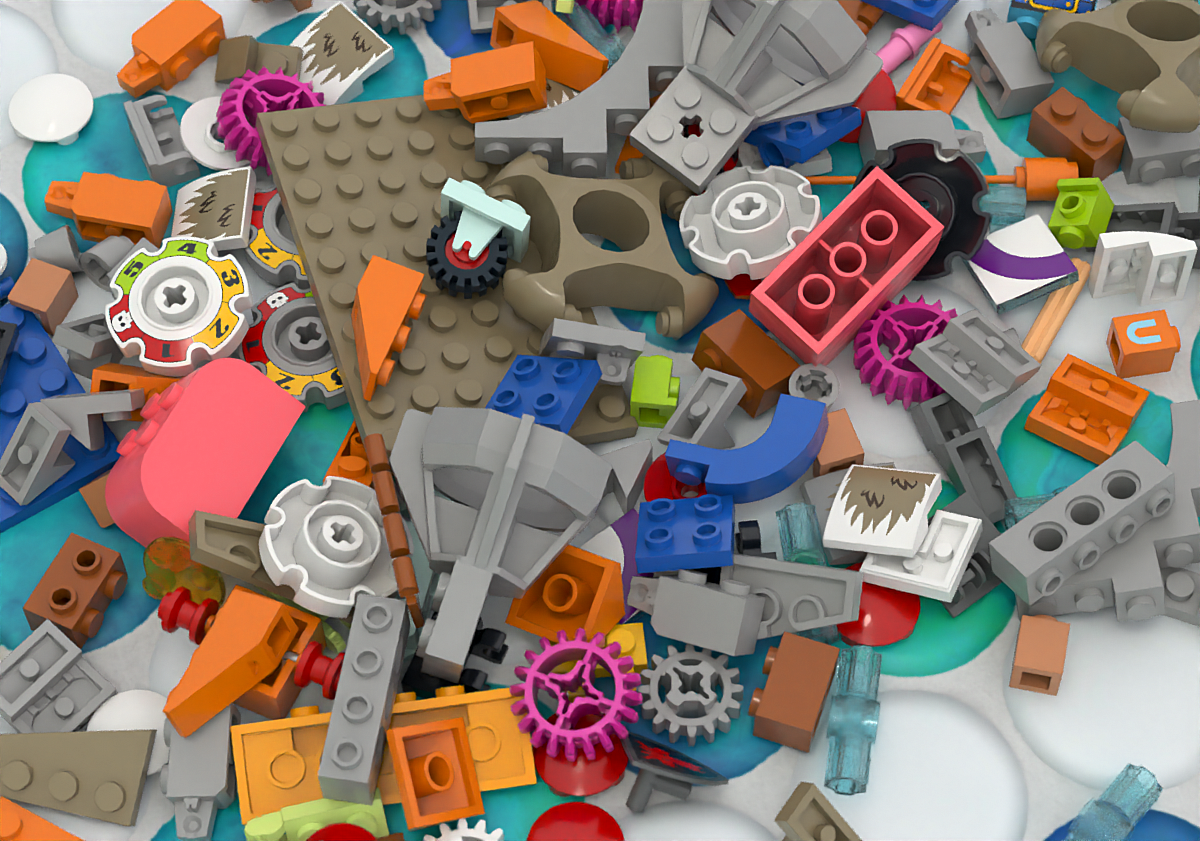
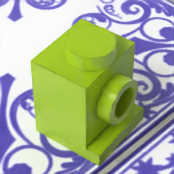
(1080, 212)
(654, 391)

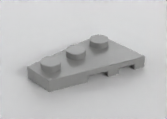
(797, 593)

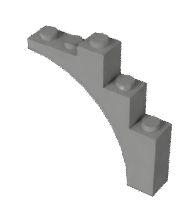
(614, 104)
(1130, 571)

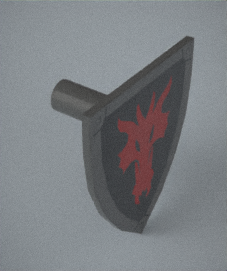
(663, 771)

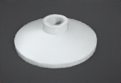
(200, 133)

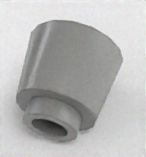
(58, 249)
(103, 258)
(814, 384)

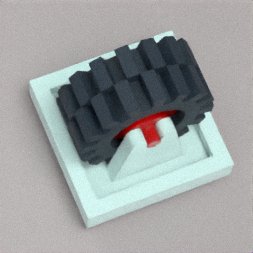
(474, 239)

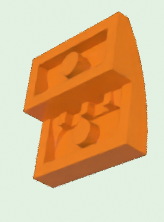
(1086, 410)

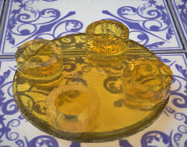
(169, 567)

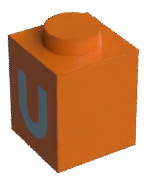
(1142, 344)

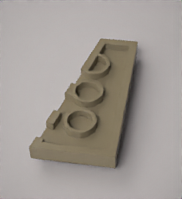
(233, 548)
(78, 771)

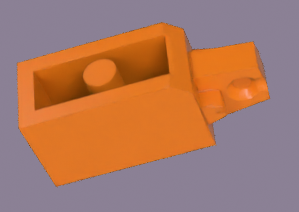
(171, 46)
(491, 84)
(112, 206)

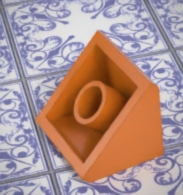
(571, 595)
(435, 773)

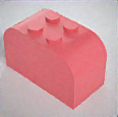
(846, 269)
(198, 449)

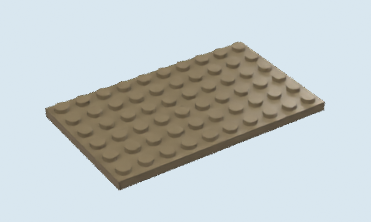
(371, 185)

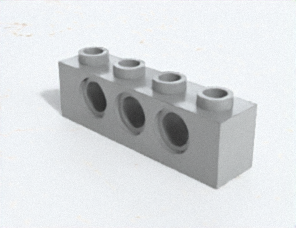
(1082, 523)
(364, 700)

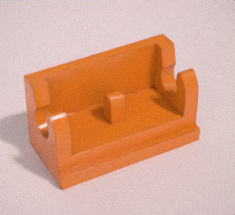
(935, 80)

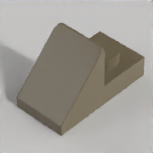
(246, 53)
(812, 817)

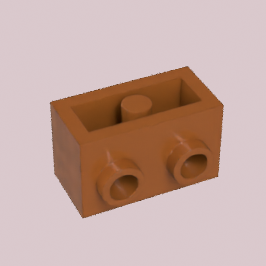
(1071, 130)
(747, 352)
(77, 589)
(794, 692)

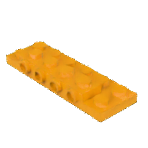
(282, 757)

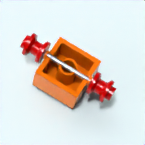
(297, 669)

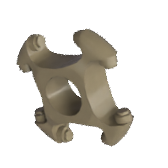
(1136, 49)
(583, 274)

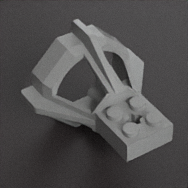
(763, 69)
(506, 490)

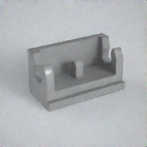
(160, 141)

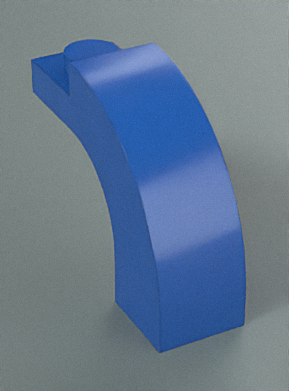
(762, 466)

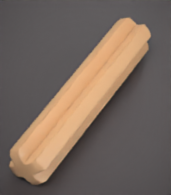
(1054, 314)

